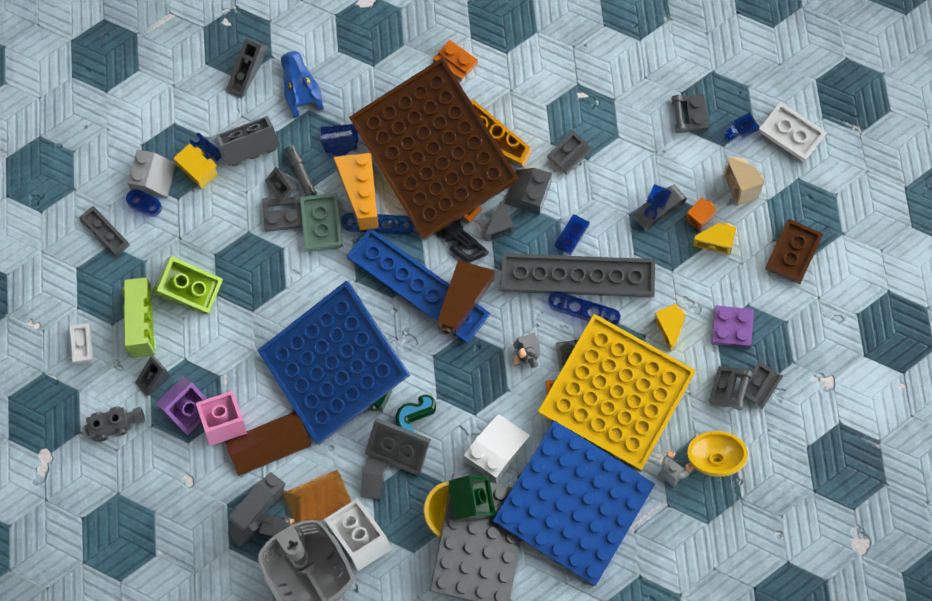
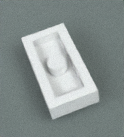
(81, 343)

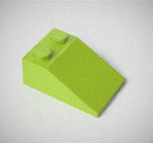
(187, 285)

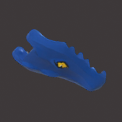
(299, 84)

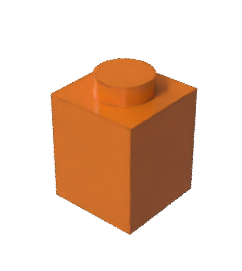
(701, 213)

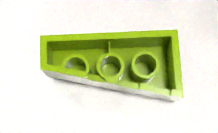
(138, 317)

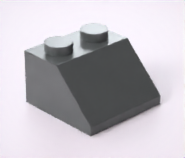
(530, 190)

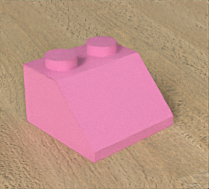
(221, 418)

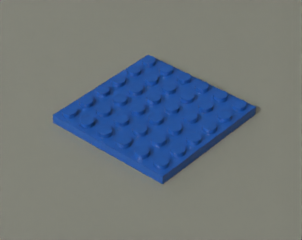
(333, 362)
(574, 503)

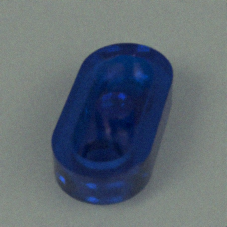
(145, 203)

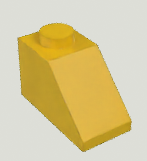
(716, 238)
(670, 323)

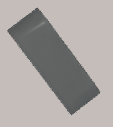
(675, 201)

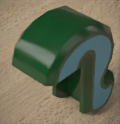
(411, 412)

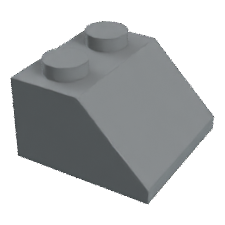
(151, 174)

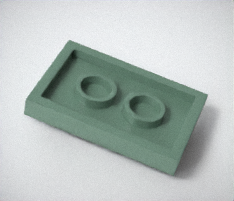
(321, 222)

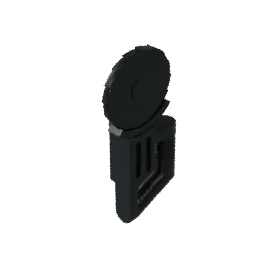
(455, 232)

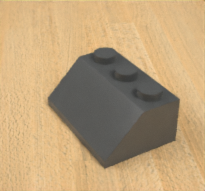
(248, 141)

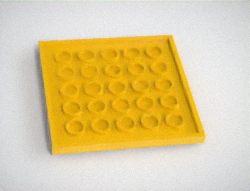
(617, 392)

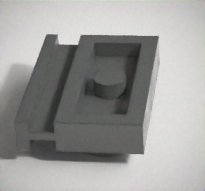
(569, 152)
(762, 384)

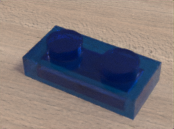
(572, 234)

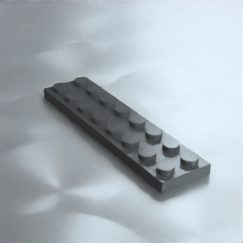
(578, 275)

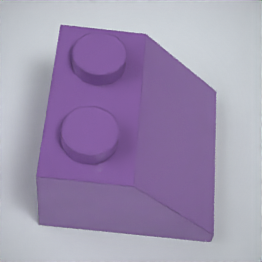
(180, 405)

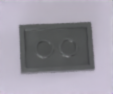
(397, 446)

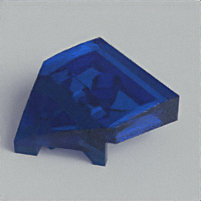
(339, 139)

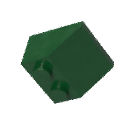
(471, 498)

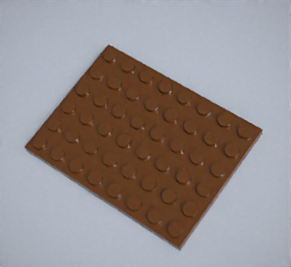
(433, 148)

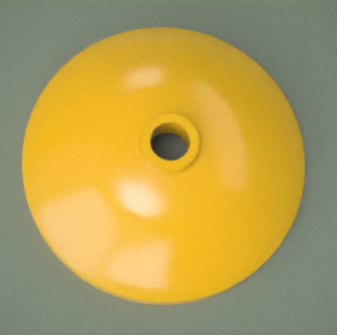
(717, 453)
(435, 507)

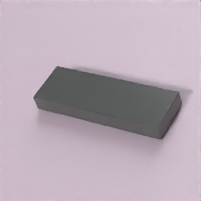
(104, 231)

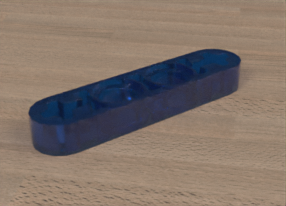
(381, 218)
(585, 305)

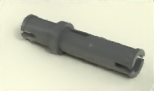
(298, 165)

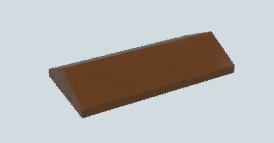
(268, 443)

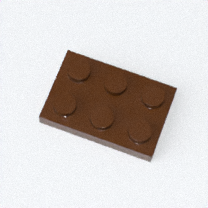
(794, 251)

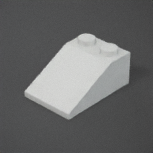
(496, 448)
(358, 534)

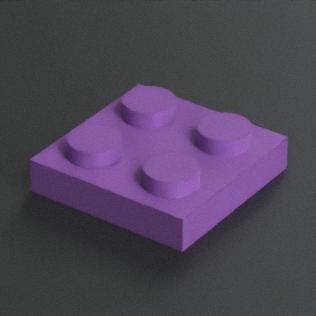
(732, 326)

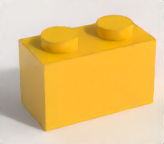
(196, 166)

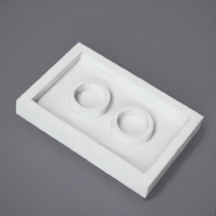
(792, 132)

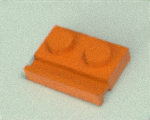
(457, 59)

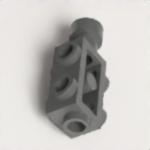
(108, 426)

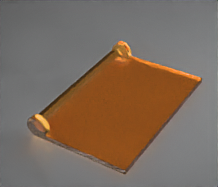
(318, 498)

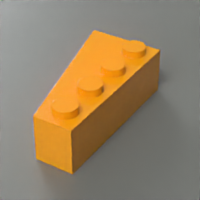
(511, 145)
(358, 182)

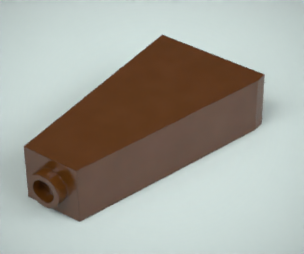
(464, 293)

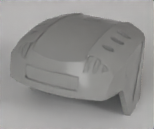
(316, 577)

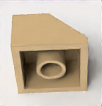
(743, 180)

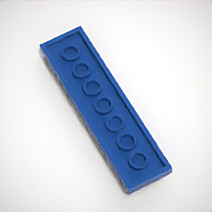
(410, 280)

